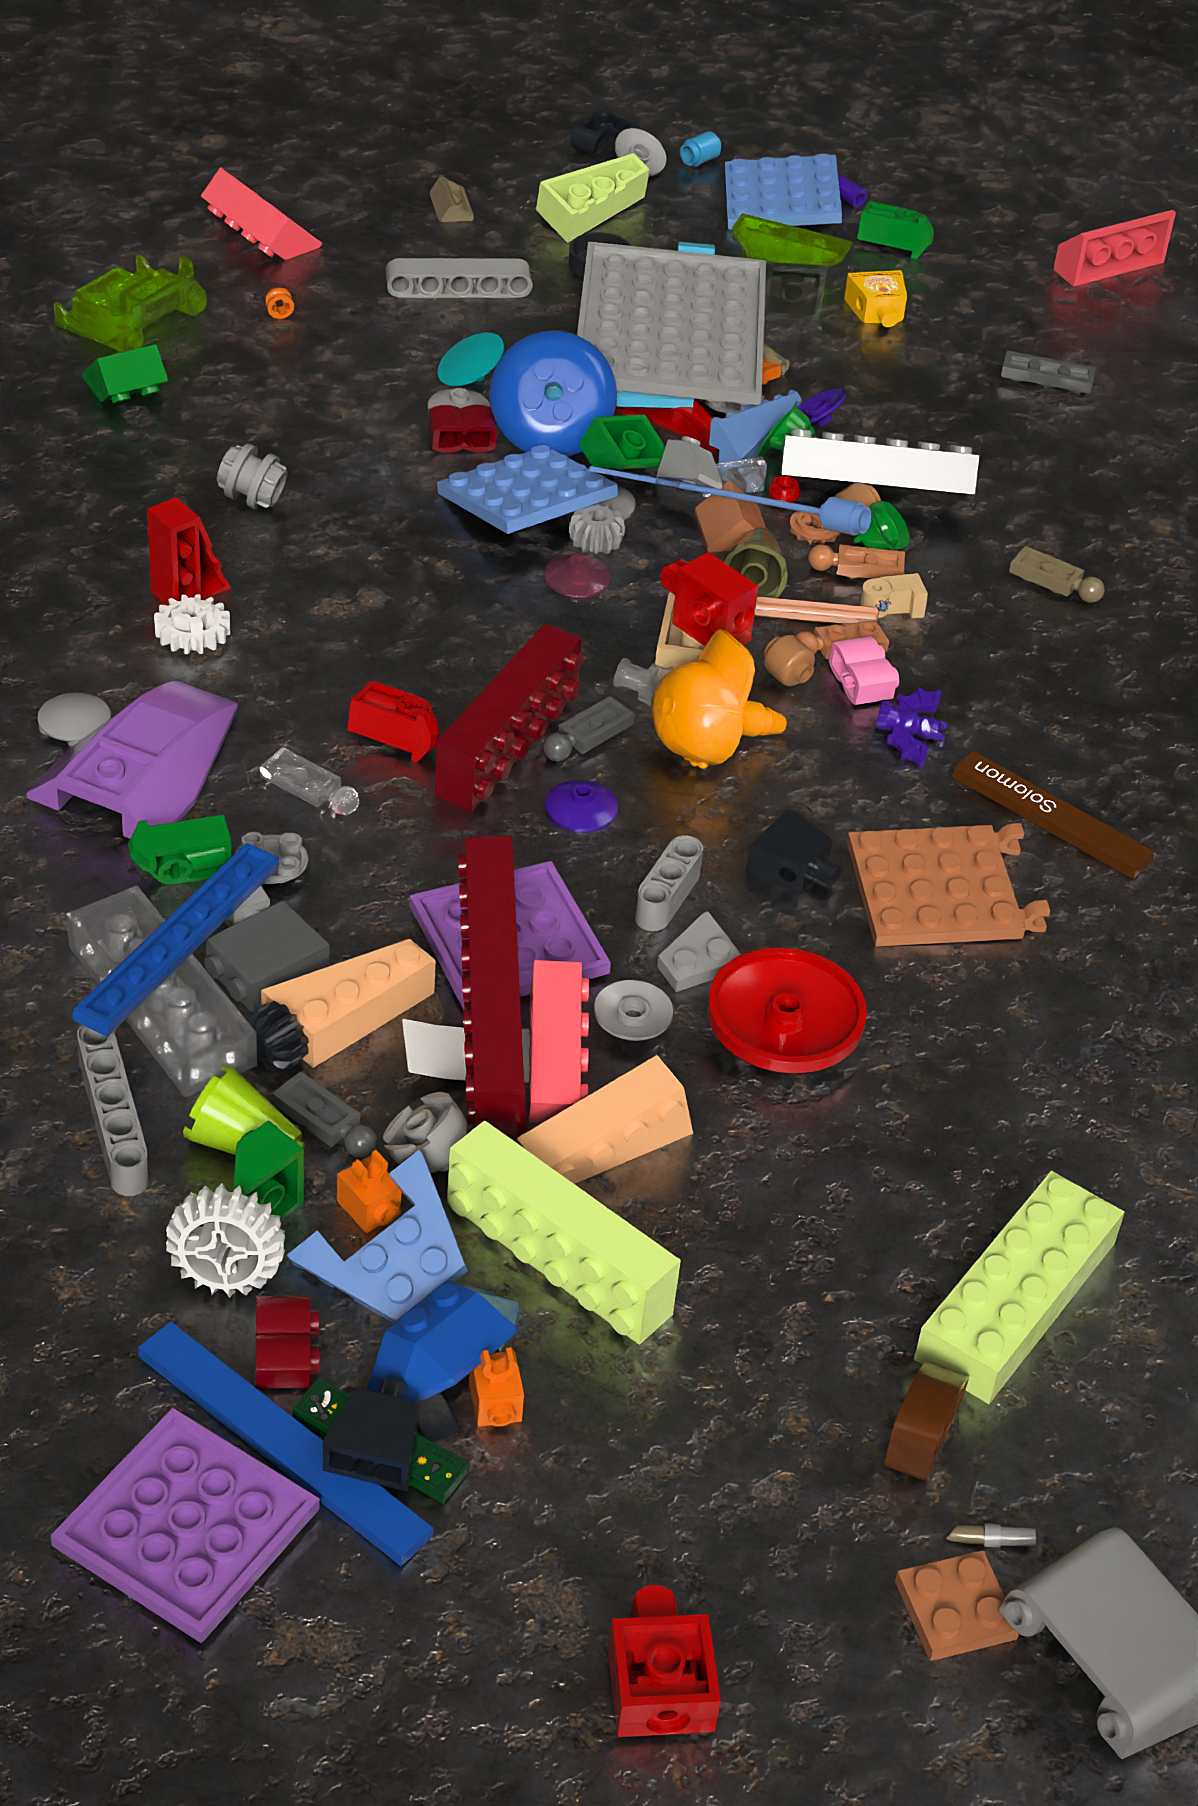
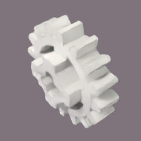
(192, 624)

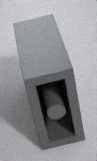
(264, 953)

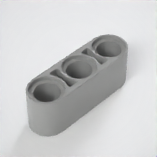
(668, 883)

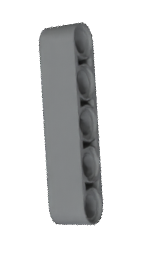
(447, 269)
(113, 1111)

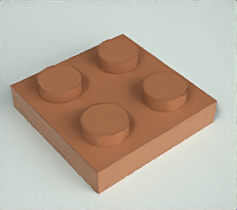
(955, 1605)

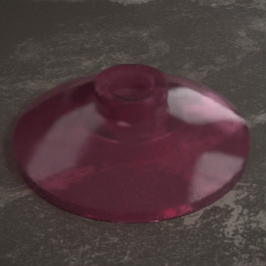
(577, 575)

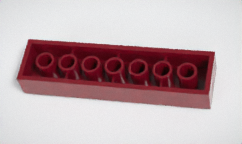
(492, 985)

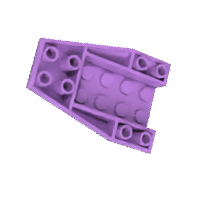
(145, 757)

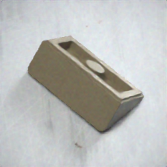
(450, 201)

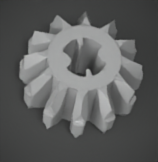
(597, 529)

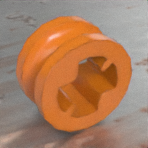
(279, 294)

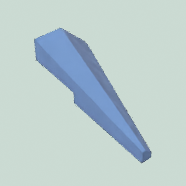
(743, 433)

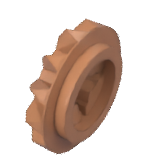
(801, 527)

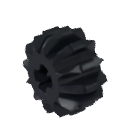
(279, 1037)

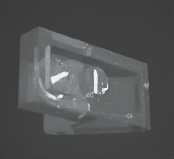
(745, 474)

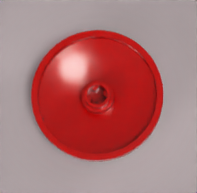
(786, 1010)

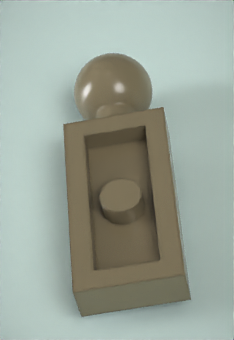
(1056, 575)

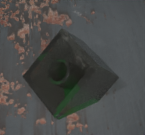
(794, 290)

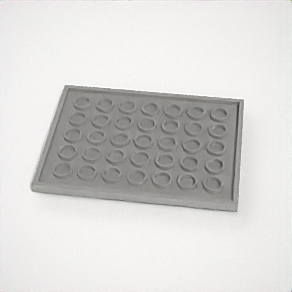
(676, 321)

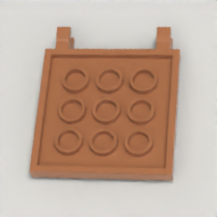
(941, 885)

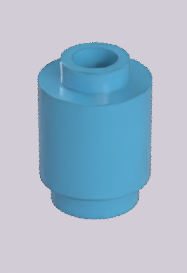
(700, 149)

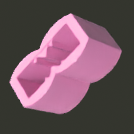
(863, 670)

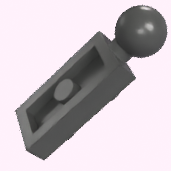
(588, 729)
(324, 1115)

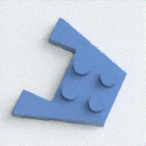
(400, 1262)

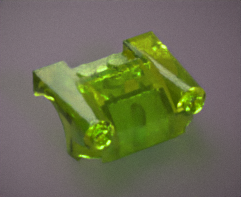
(124, 303)

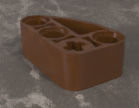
(925, 1420)

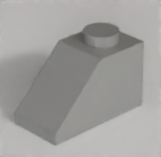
(689, 463)

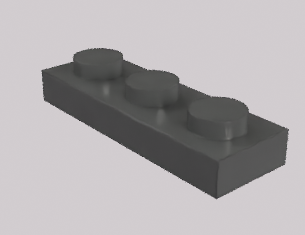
(1048, 372)

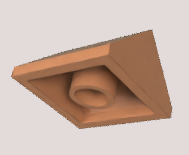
(726, 520)

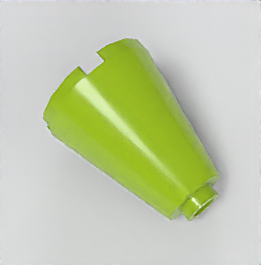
(231, 1109)

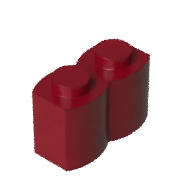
(463, 428)
(284, 1343)

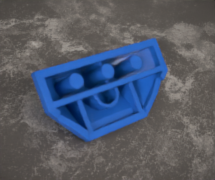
(444, 1339)

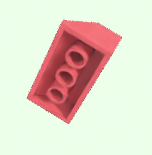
(257, 218)
(1115, 249)

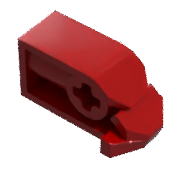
(394, 719)

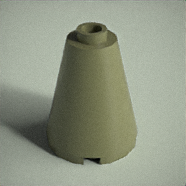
(760, 561)

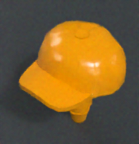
(705, 707)

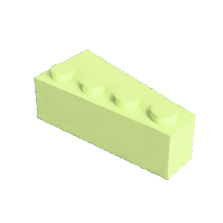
(591, 195)

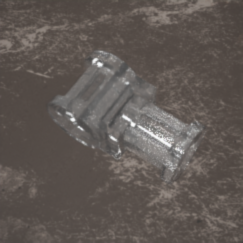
(639, 678)

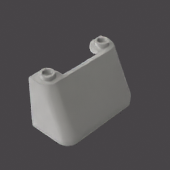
(1123, 1631)

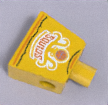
(877, 296)

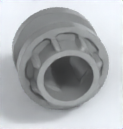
(256, 478)

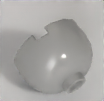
(429, 1129)

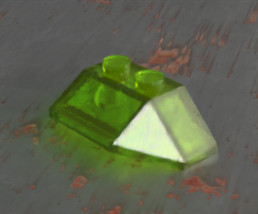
(787, 244)

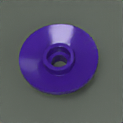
(821, 406)
(581, 806)

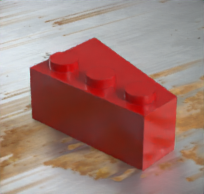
(181, 554)

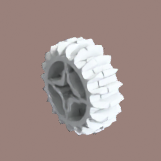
(220, 1249)

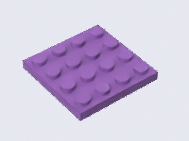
(546, 920)
(186, 1524)

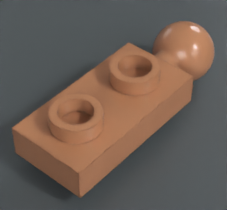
(858, 561)
(824, 636)

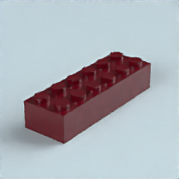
(508, 717)

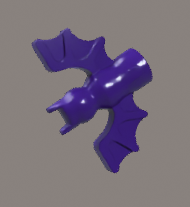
(906, 722)

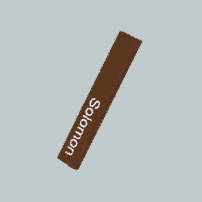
(1053, 814)

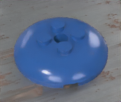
(543, 362)

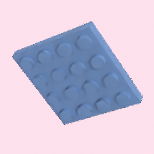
(784, 190)
(526, 489)

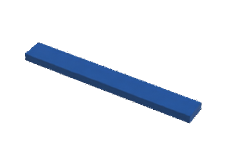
(175, 940)
(283, 1442)

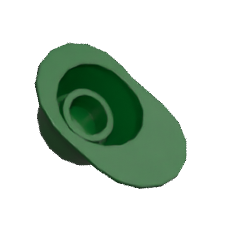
(793, 419)
(886, 529)

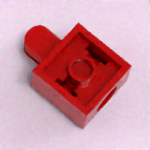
(710, 598)
(662, 1668)

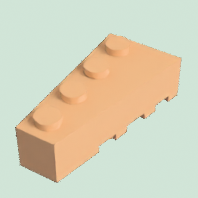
(355, 996)
(613, 1123)

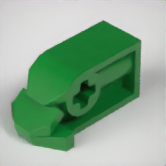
(895, 228)
(181, 849)

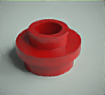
(784, 489)

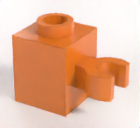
(369, 1192)
(497, 1389)

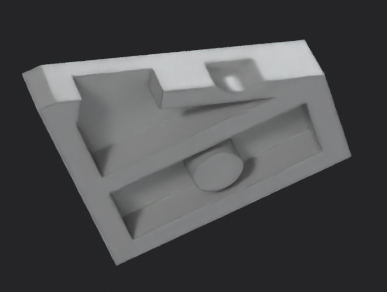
(696, 954)

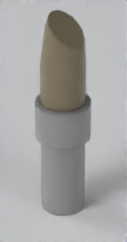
(993, 1535)

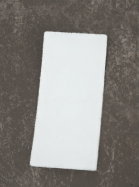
(440, 1050)

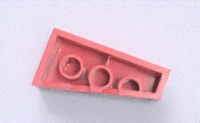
(556, 1038)

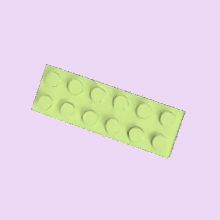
(562, 1232)
(1020, 1285)

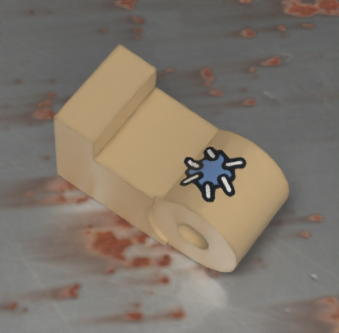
(895, 595)

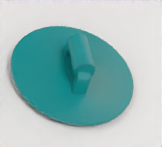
(470, 359)

